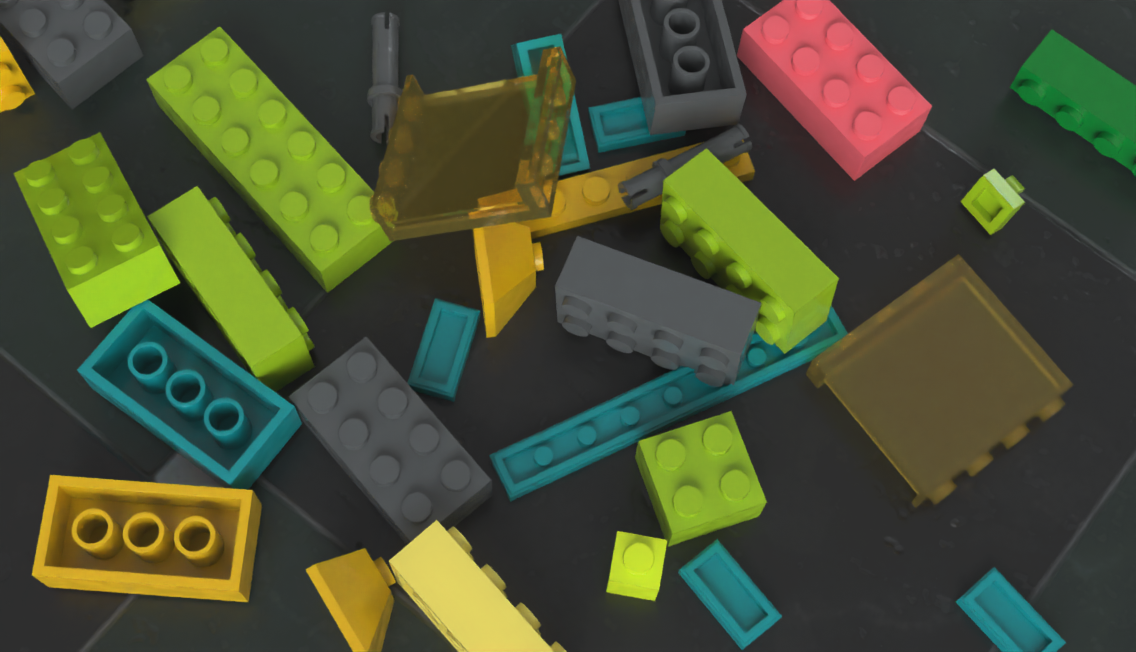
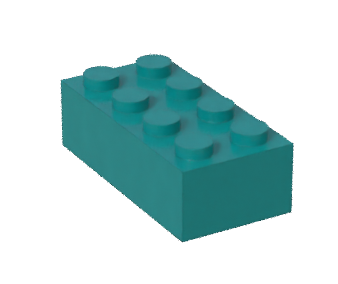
(191, 396)

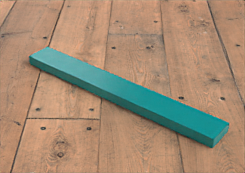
(644, 412)

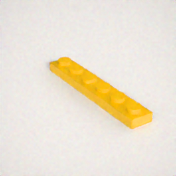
(597, 196)

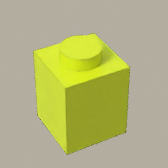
(636, 566)

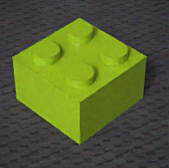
(699, 478)

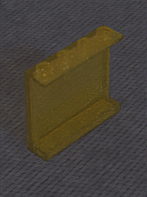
(475, 153)
(942, 379)

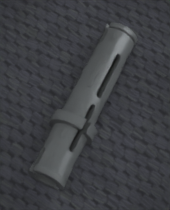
(385, 75)
(650, 183)

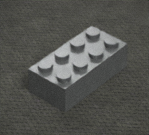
(70, 43)
(684, 63)
(655, 312)
(391, 443)

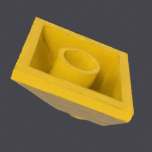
(505, 271)
(357, 597)

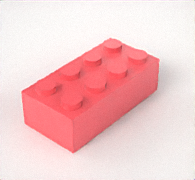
(833, 82)

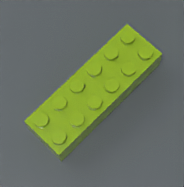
(271, 157)

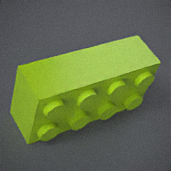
(95, 230)
(746, 249)
(234, 289)

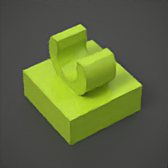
(994, 200)

